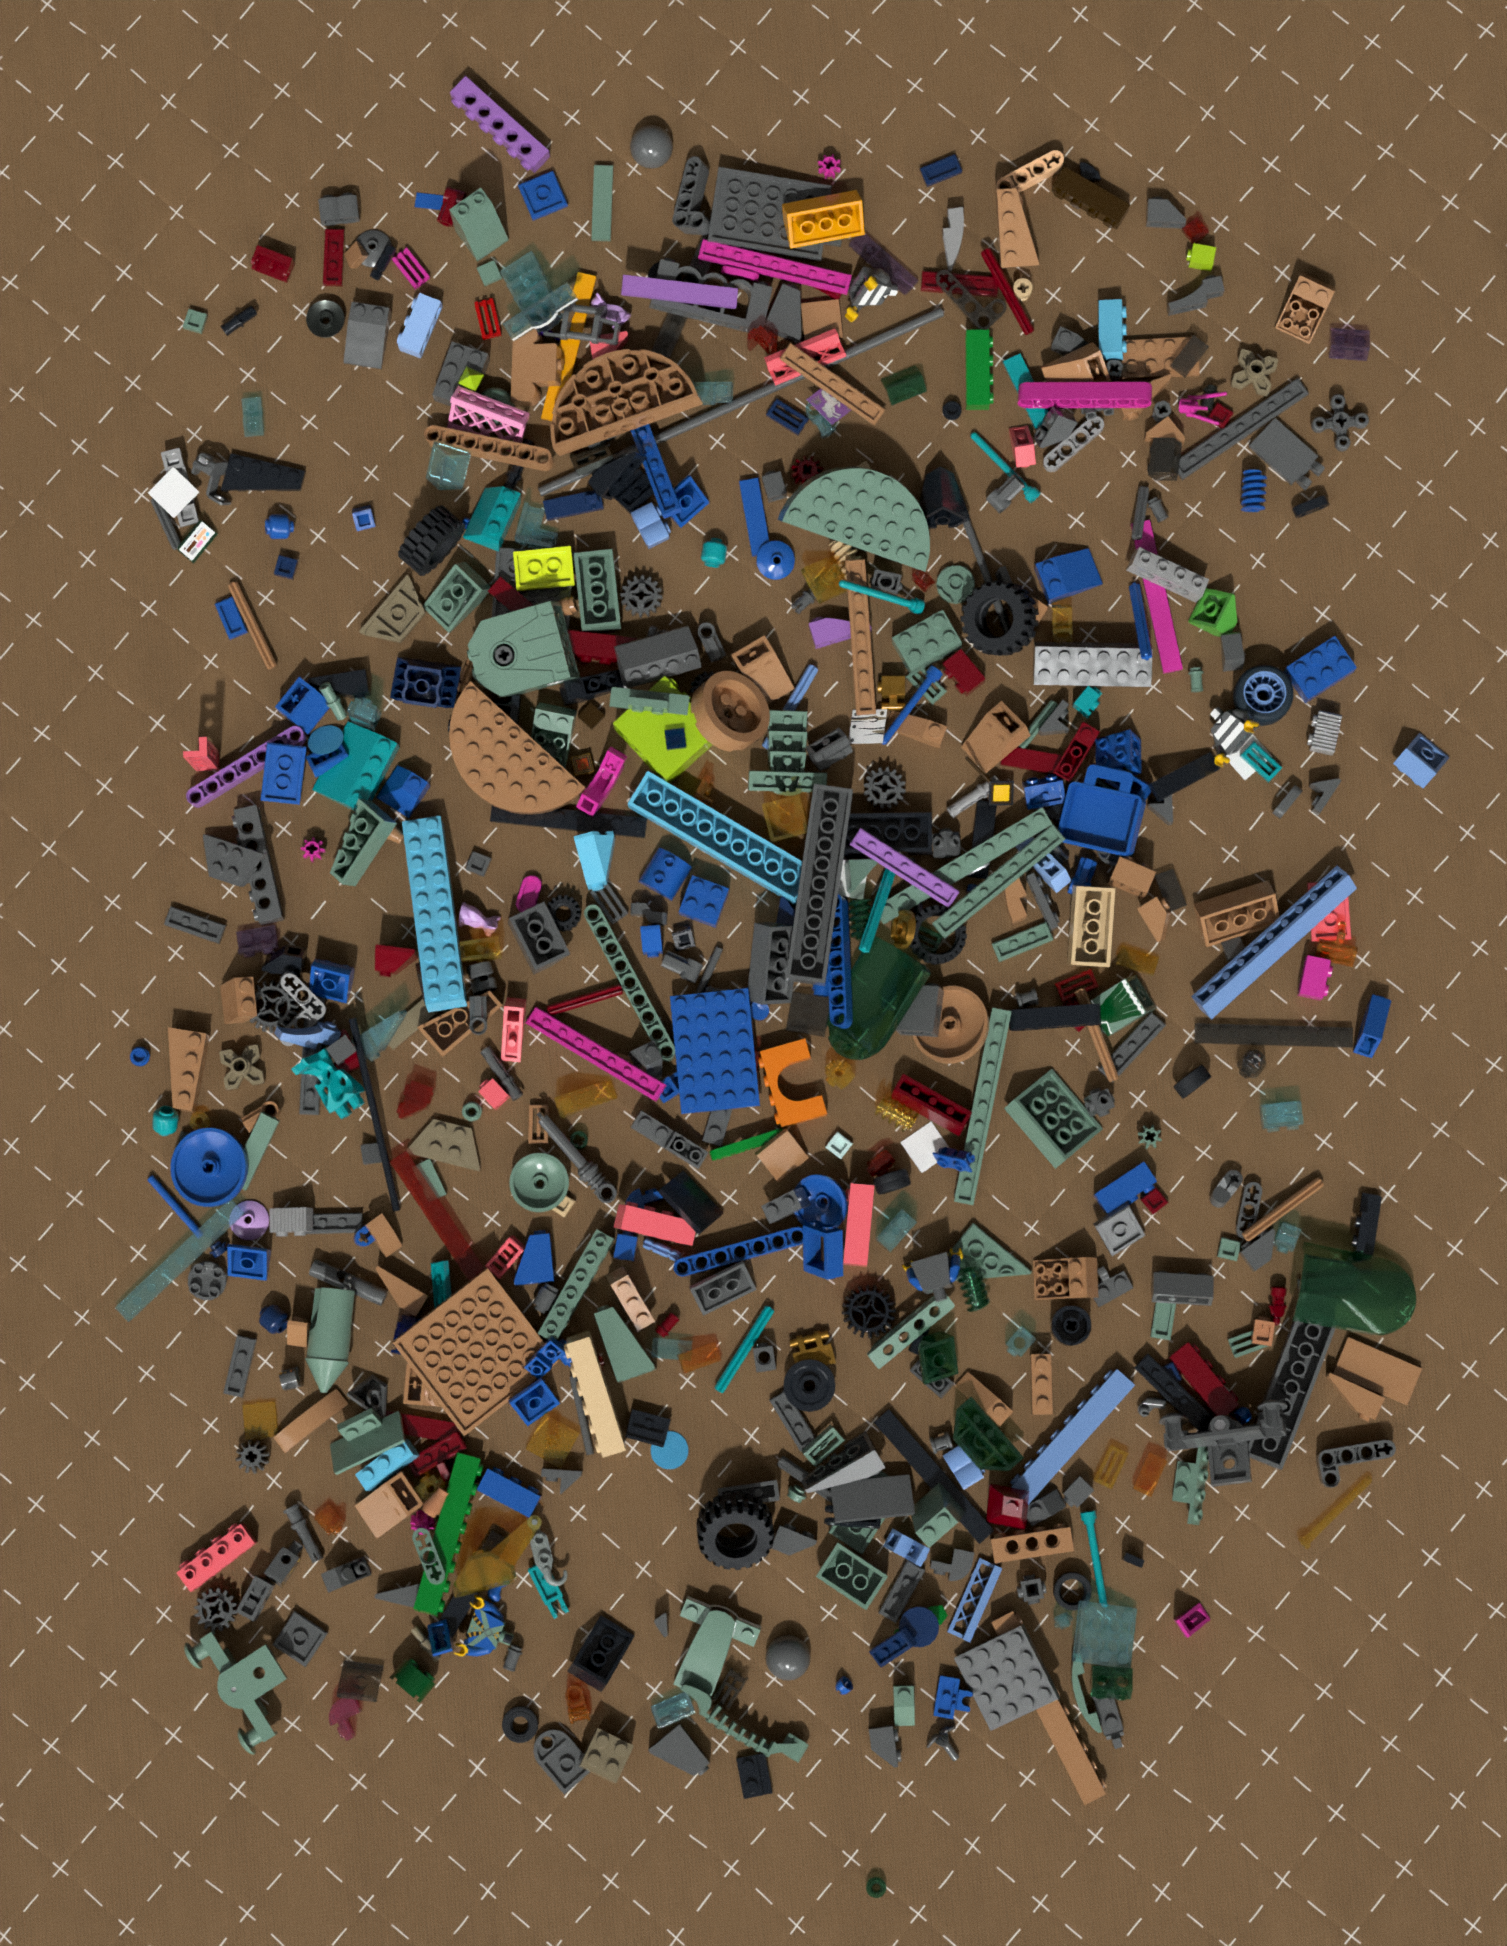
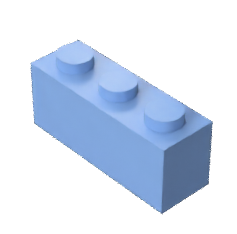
(419, 325)

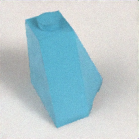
(595, 857)

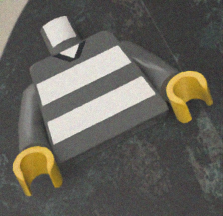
(869, 288)
(1231, 732)

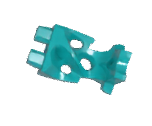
(338, 1093)

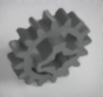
(634, 596)
(892, 789)
(224, 1614)

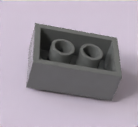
(454, 365)

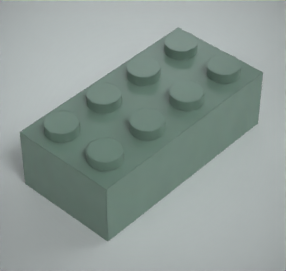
(597, 591)

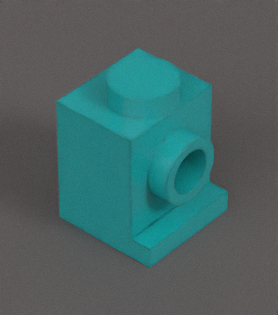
(1087, 701)

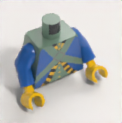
(484, 1630)

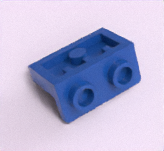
(1044, 791)

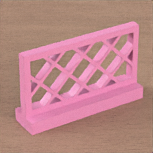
(490, 410)

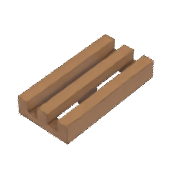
(530, 1133)

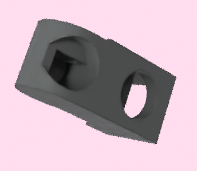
(290, 1379)

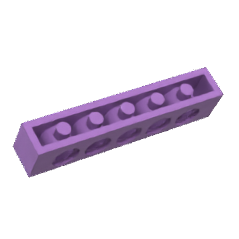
(466, 90)

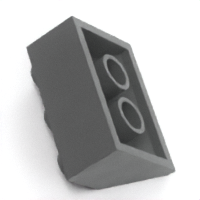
(538, 937)

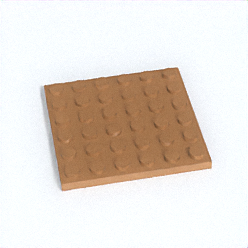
(472, 1351)

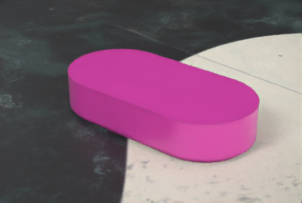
(740, 273)
(528, 893)

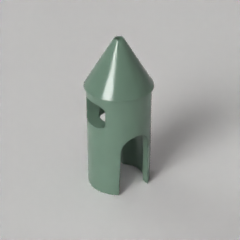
(329, 1335)

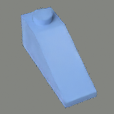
(1049, 869)

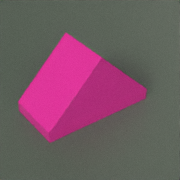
(1192, 1620)

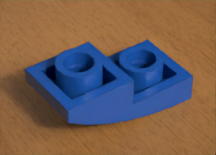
(545, 1357)

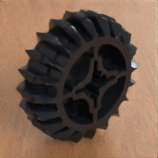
(873, 1294)

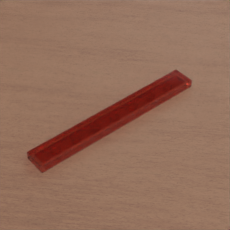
(437, 1215)

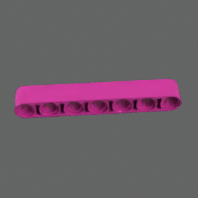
(1085, 394)

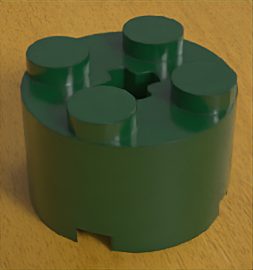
(413, 1680)

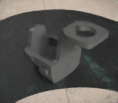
(214, 469)

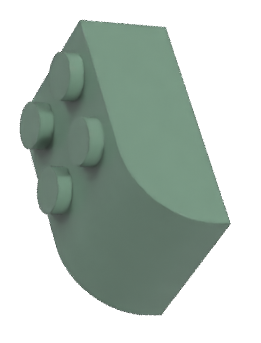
(852, 1576)

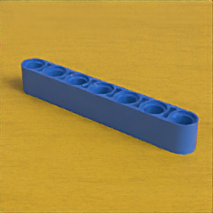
(842, 969)
(729, 1251)

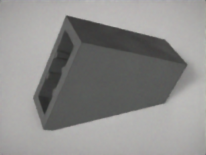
(785, 314)
(924, 1013)
(681, 1751)

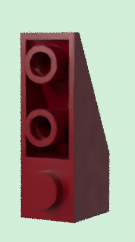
(1076, 751)

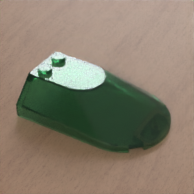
(882, 992)
(1353, 1291)

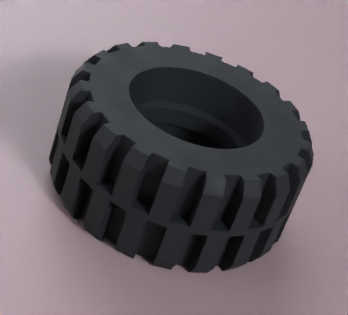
(1023, 618)
(735, 1551)

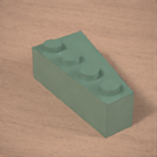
(364, 839)

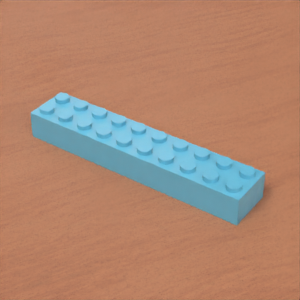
(718, 836)
(434, 914)

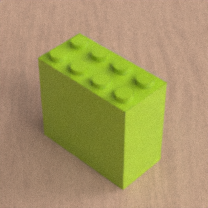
(646, 736)

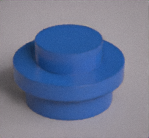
(139, 1056)

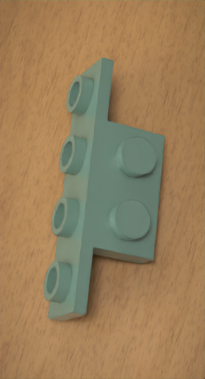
(649, 701)
(1190, 1484)

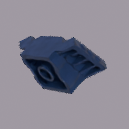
(425, 683)

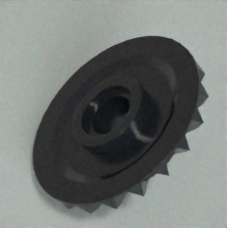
(809, 1399)

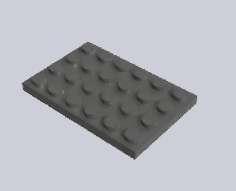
(750, 211)

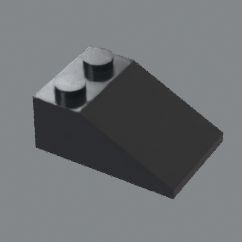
(601, 1653)

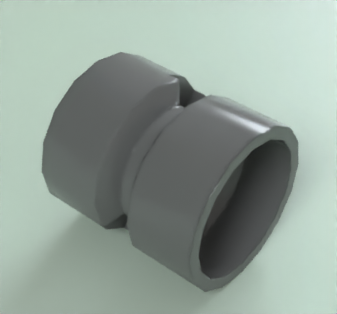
(480, 971)

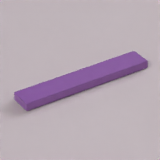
(679, 291)
(904, 867)

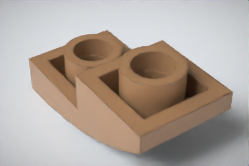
(384, 1235)

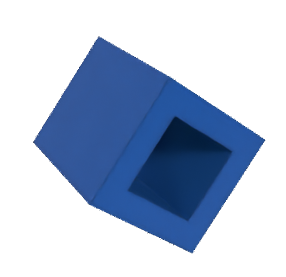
(626, 1246)

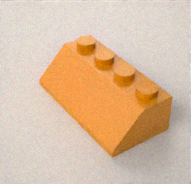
(823, 219)

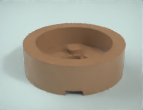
(745, 706)

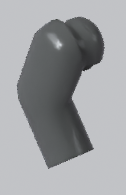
(1149, 1404)

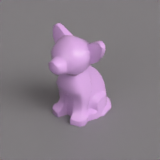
(614, 312)
(473, 917)

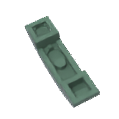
(1091, 1718)

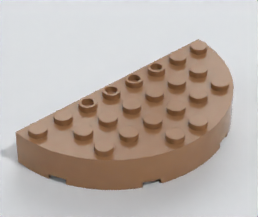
(618, 395)
(504, 761)

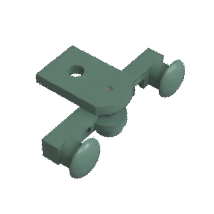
(240, 1686)

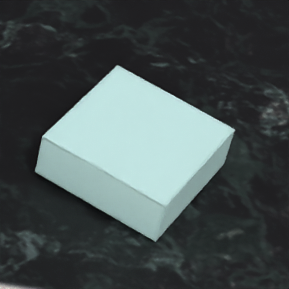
(839, 1145)

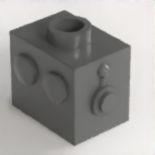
(882, 578)

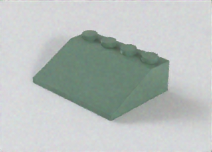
(1053, 1118)

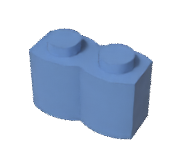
(650, 525)
(963, 1467)

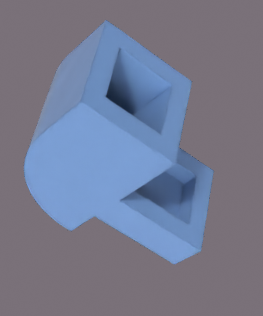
(906, 1547)

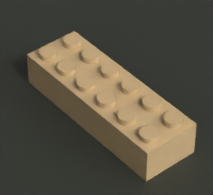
(597, 1399)

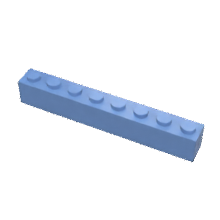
(1074, 1434)

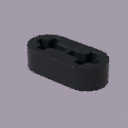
(1310, 506)

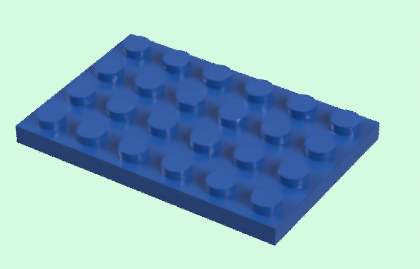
(715, 1051)

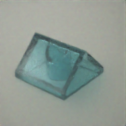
(447, 467)

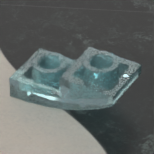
(252, 417)

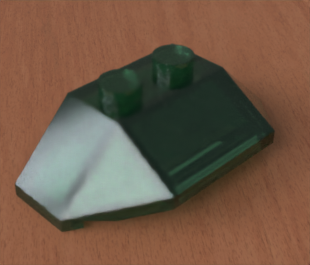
(983, 1439)

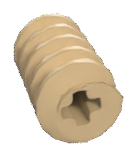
(843, 553)

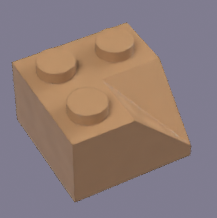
(1132, 877)

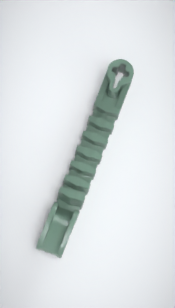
(791, 1746)

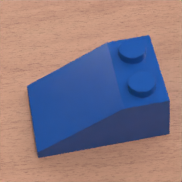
(1067, 575)

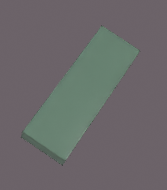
(1022, 942)

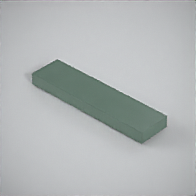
(602, 203)
(258, 1143)

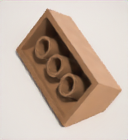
(1236, 913)

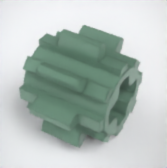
(1154, 1139)

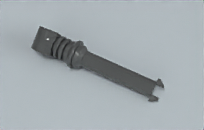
(588, 1170)

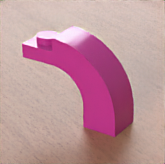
(603, 782)

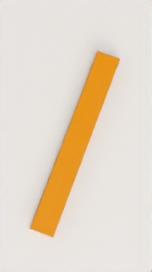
(583, 290)

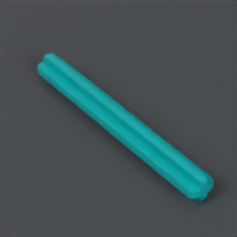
(877, 911)
(744, 1349)

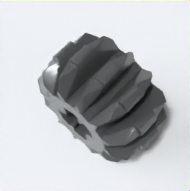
(248, 1462)

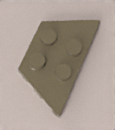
(396, 615)
(447, 1144)

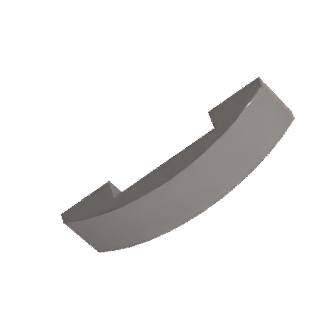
(174, 458)

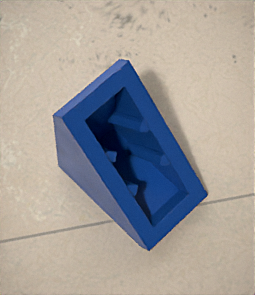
(440, 1638)

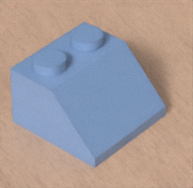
(1421, 760)

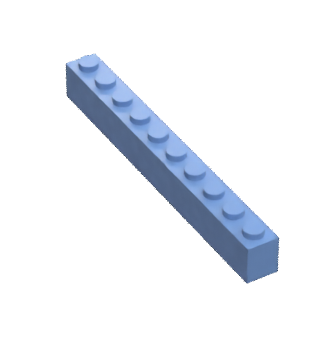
(1274, 942)

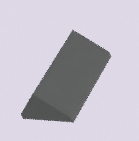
(722, 1288)

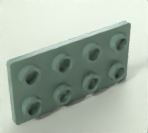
(365, 1438)

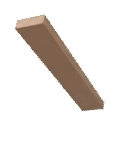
(832, 384)

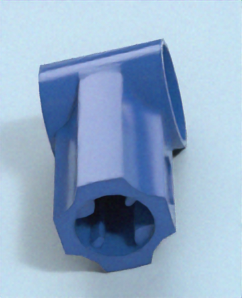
(1083, 874)

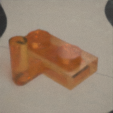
(1337, 951)

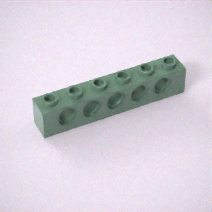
(576, 1285)

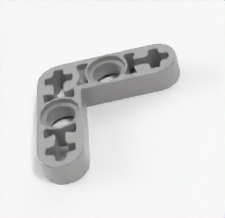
(306, 1012)

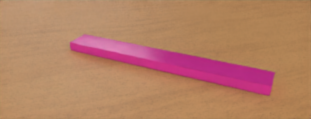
(775, 267)
(1159, 611)
(596, 1054)

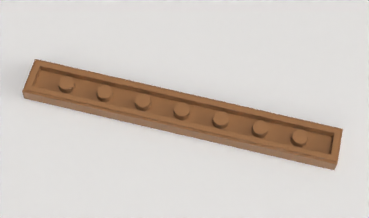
(860, 640)

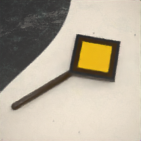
(999, 791)

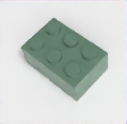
(926, 642)

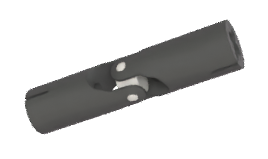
(361, 1287)

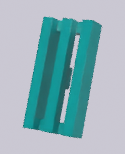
(1250, 762)

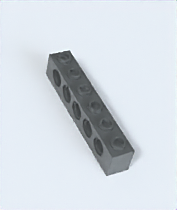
(273, 912)

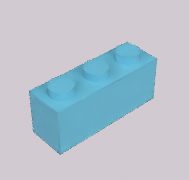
(1112, 329)
(387, 1465)

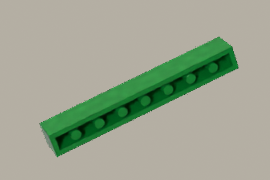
(448, 1532)

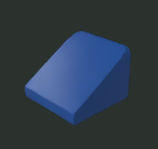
(363, 518)

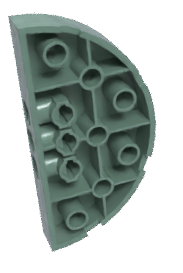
(863, 512)

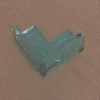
(529, 531)

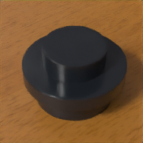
(952, 410)

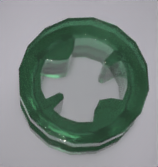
(581, 1134)

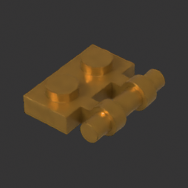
(821, 1353)

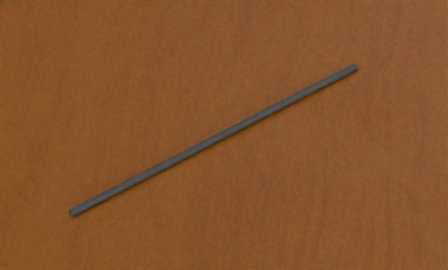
(752, 396)

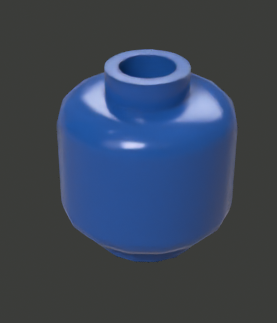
(278, 526)

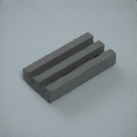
(618, 916)

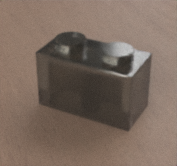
(1164, 459)

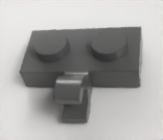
(1111, 1287)

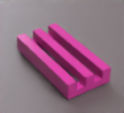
(401, 256)

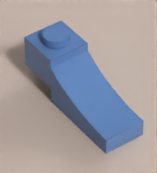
(309, 1037)

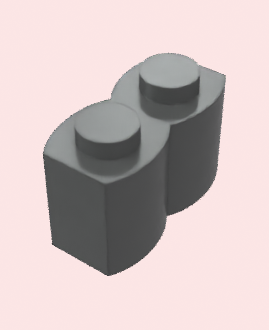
(338, 209)

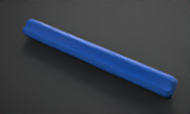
(1140, 621)

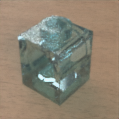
(1286, 1238)
(1026, 1336)

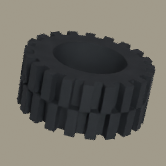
(431, 540)

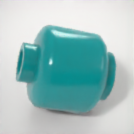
(714, 553)
(165, 1120)

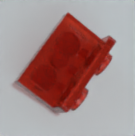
(765, 339)

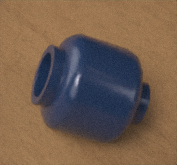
(273, 1319)

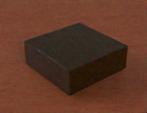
(591, 716)

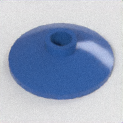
(765, 560)

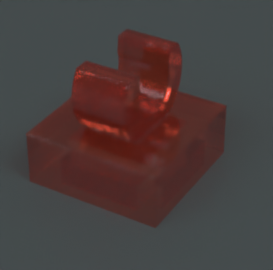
(1195, 230)

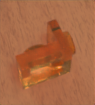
(705, 788)
(330, 1521)

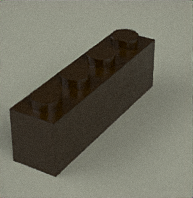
(1090, 198)

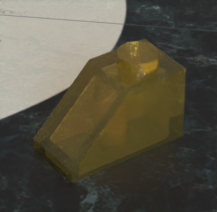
(481, 949)

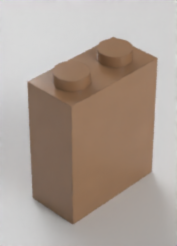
(238, 1000)

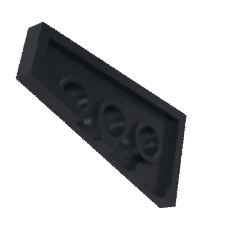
(256, 475)

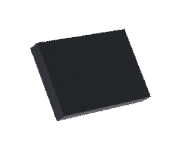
(690, 1202)

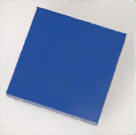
(542, 195)

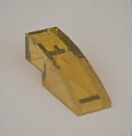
(1062, 623)

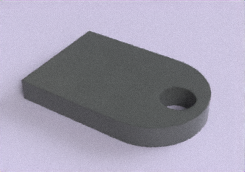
(560, 1760)

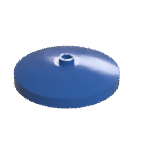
(193, 1163)

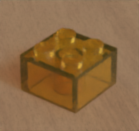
(785, 818)

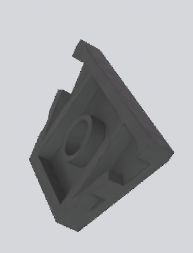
(230, 860)

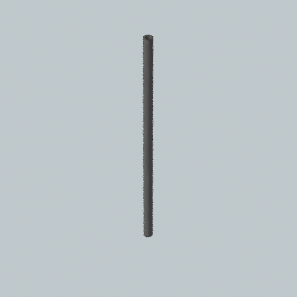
(985, 573)

